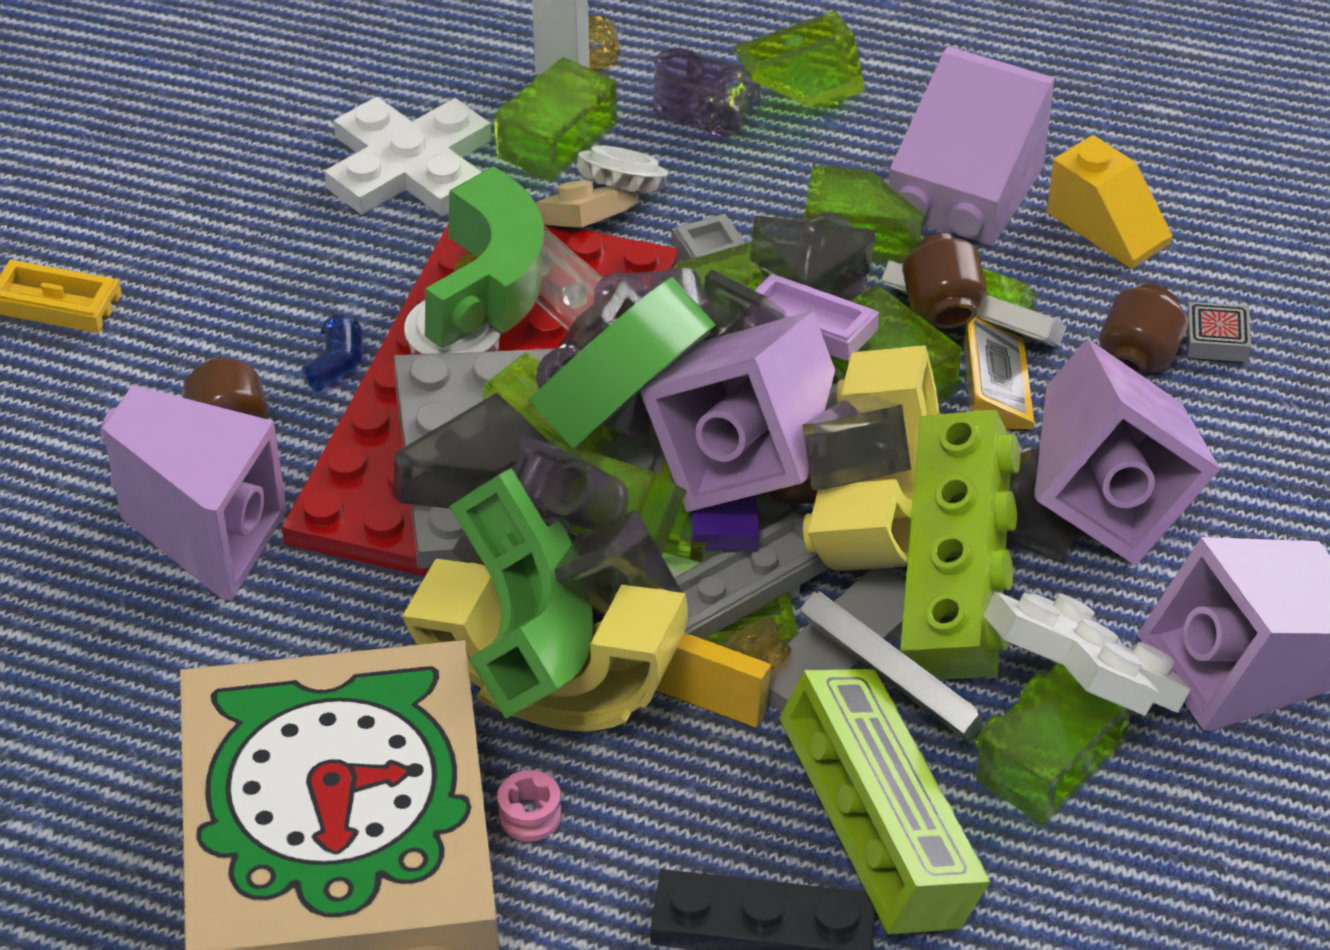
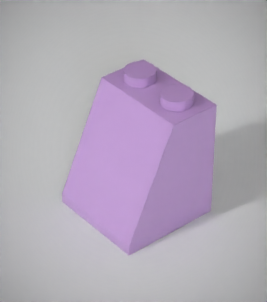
(974, 145)
(738, 409)
(1117, 453)
(196, 482)
(1246, 626)

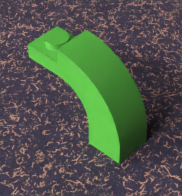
(506, 234)
(622, 362)
(542, 623)

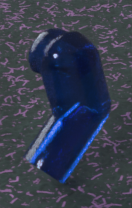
(342, 352)

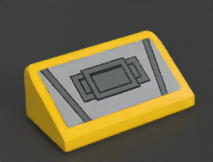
(997, 373)

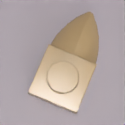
(582, 205)

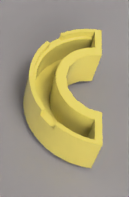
(871, 519)
(624, 657)

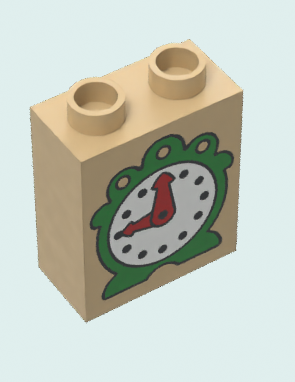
(335, 804)

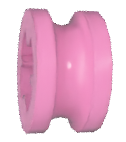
(529, 786)

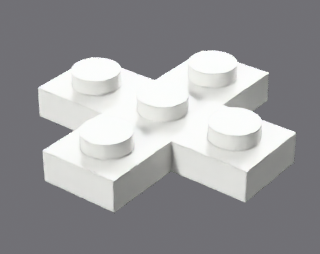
(405, 154)
(1088, 650)

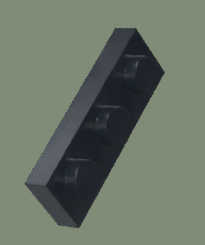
(755, 914)

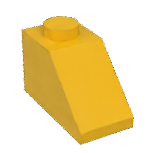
(1107, 202)

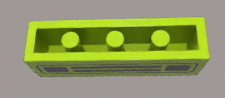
(883, 801)

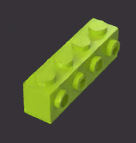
(959, 543)

